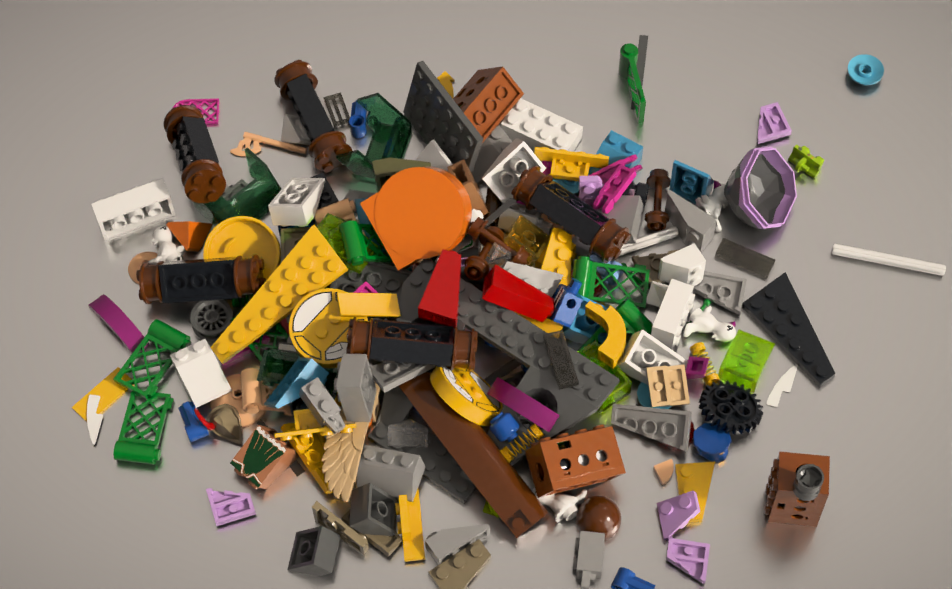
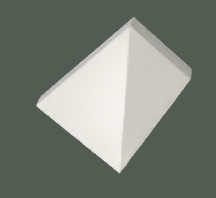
(294, 131)

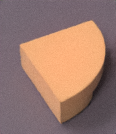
(664, 471)

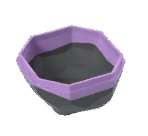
(761, 189)

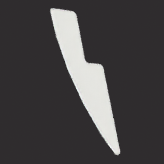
(93, 419)

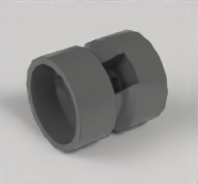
(808, 482)

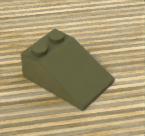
(387, 167)

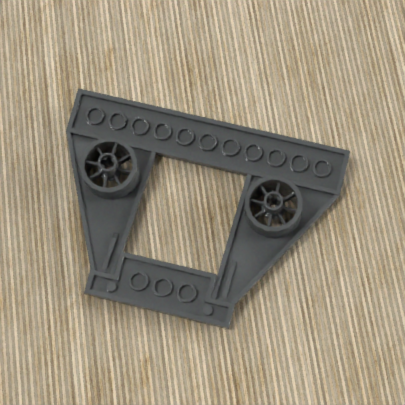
(518, 340)

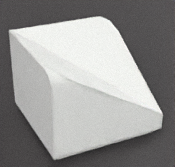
(656, 293)

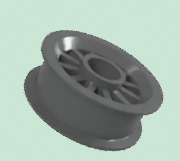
(214, 309)

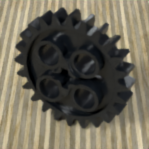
(730, 407)

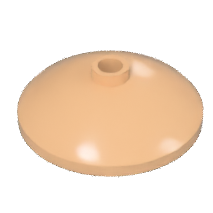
(230, 399)

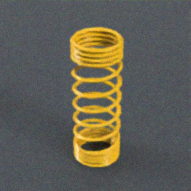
(698, 348)
(509, 455)

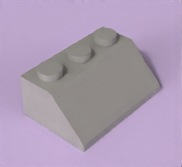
(390, 471)

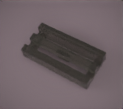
(341, 121)

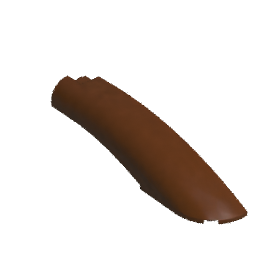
(477, 457)

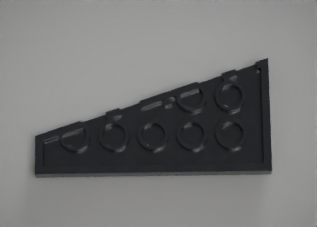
(784, 319)

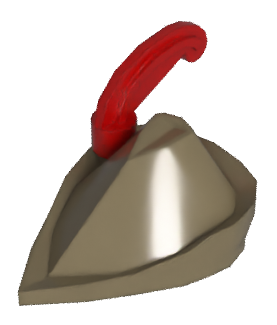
(224, 422)

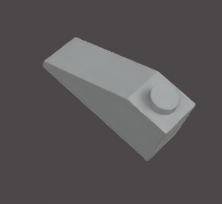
(450, 541)

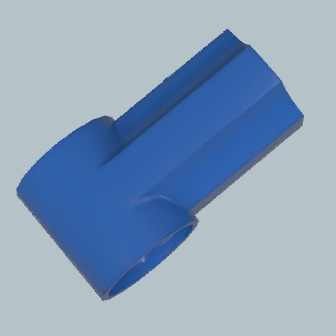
(358, 120)
(194, 427)
(627, 580)

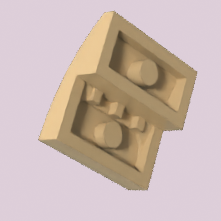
(667, 386)

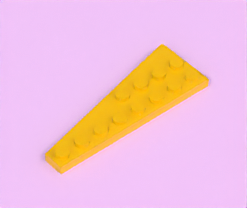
(304, 270)

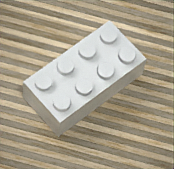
(541, 127)
(133, 209)

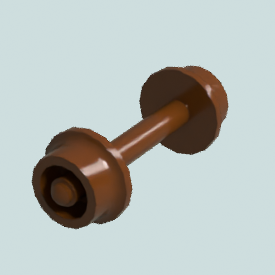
(657, 219)
(478, 228)
(476, 266)

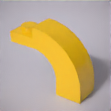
(614, 346)

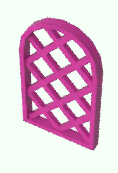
(202, 101)

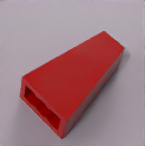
(441, 295)
(516, 295)

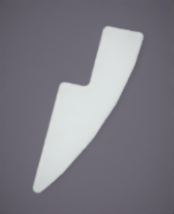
(784, 384)

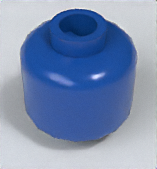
(504, 427)

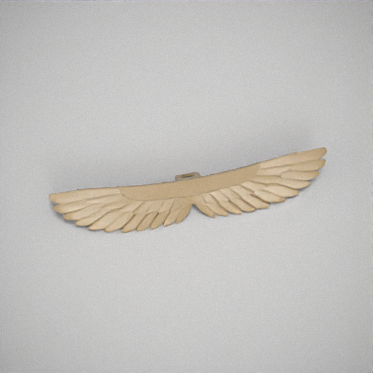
(344, 454)

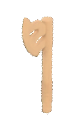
(249, 137)

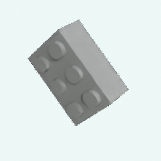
(355, 387)

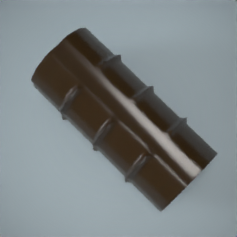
(492, 204)

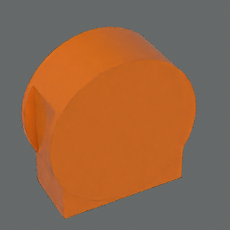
(419, 214)

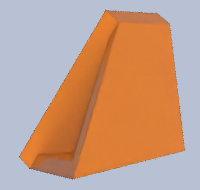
(190, 233)

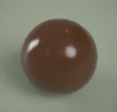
(599, 515)

